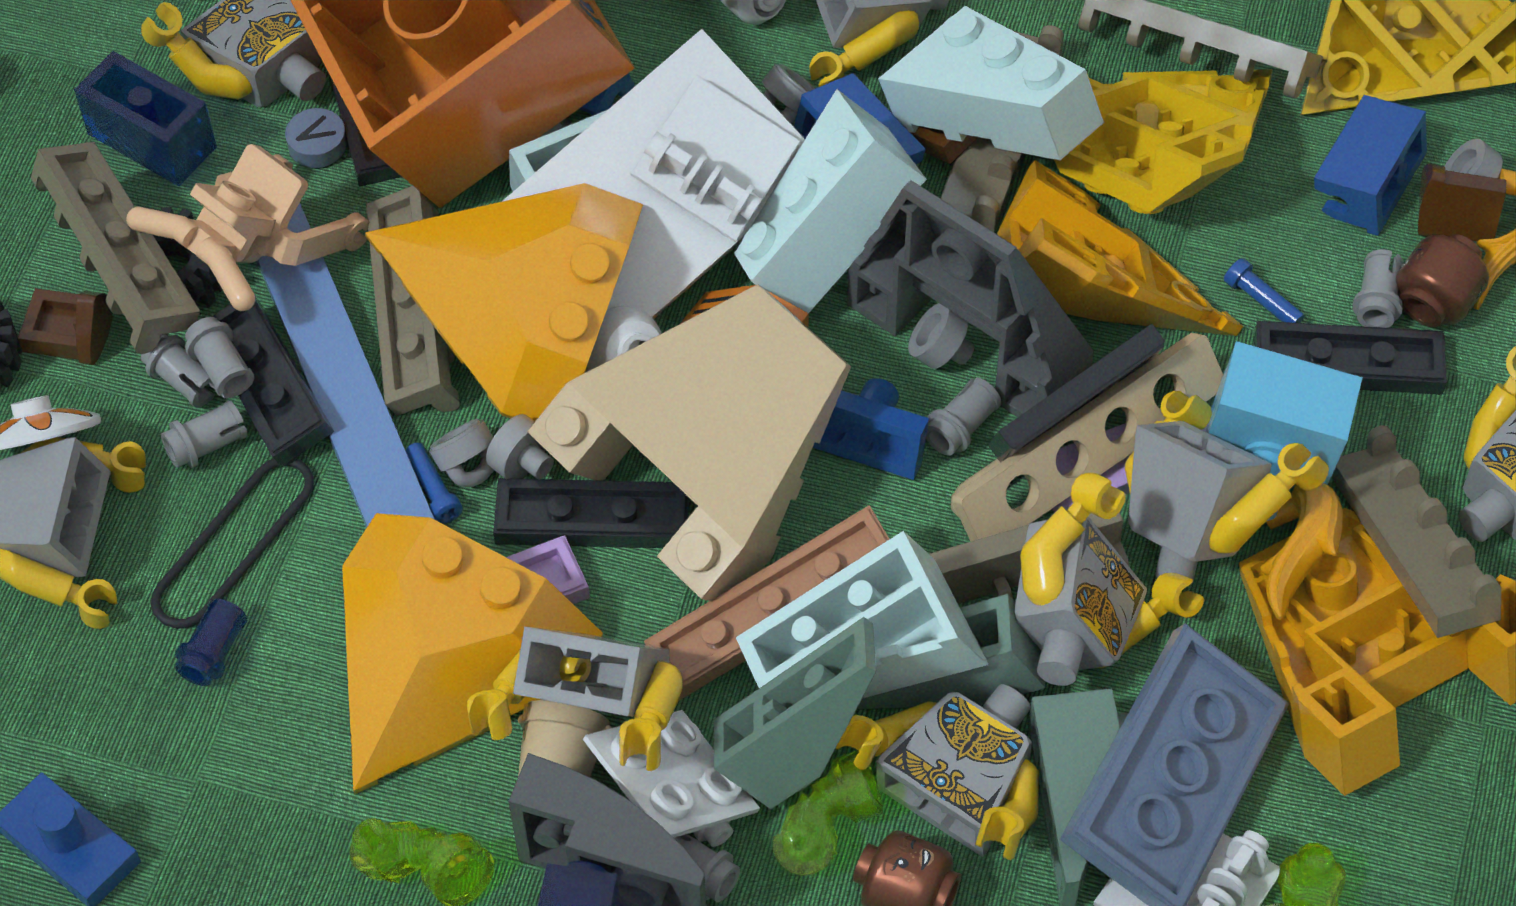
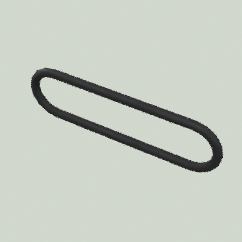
(211, 529)

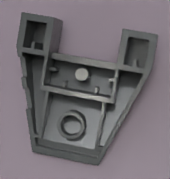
(945, 256)

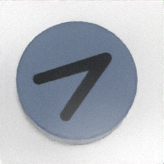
(316, 137)

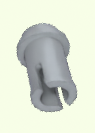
(1379, 300)
(212, 346)
(178, 369)
(951, 428)
(203, 435)
(718, 867)

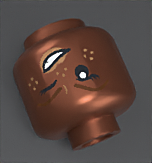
(1442, 280)
(906, 873)

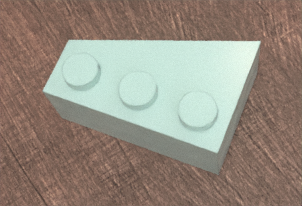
(992, 86)
(826, 204)
(896, 588)

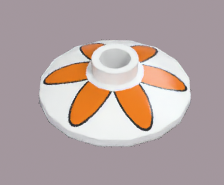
(37, 421)

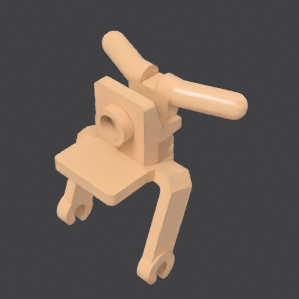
(249, 219)

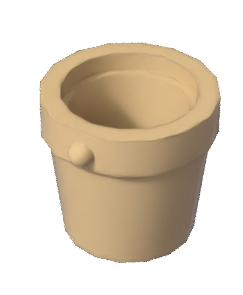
(557, 734)

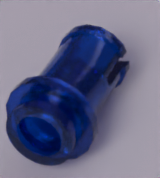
(204, 653)

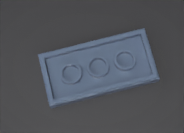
(1175, 771)

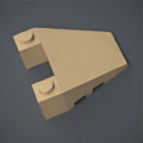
(722, 413)

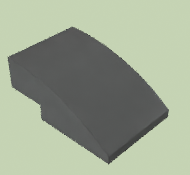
(574, 818)

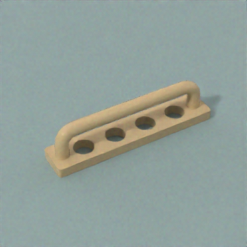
(982, 497)

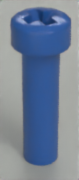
(1241, 276)
(444, 506)

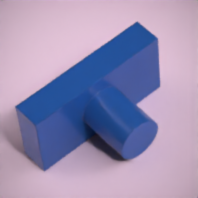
(876, 432)
(67, 840)

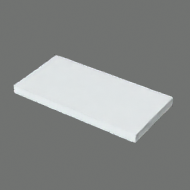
(668, 243)

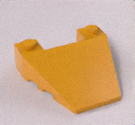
(1361, 650)

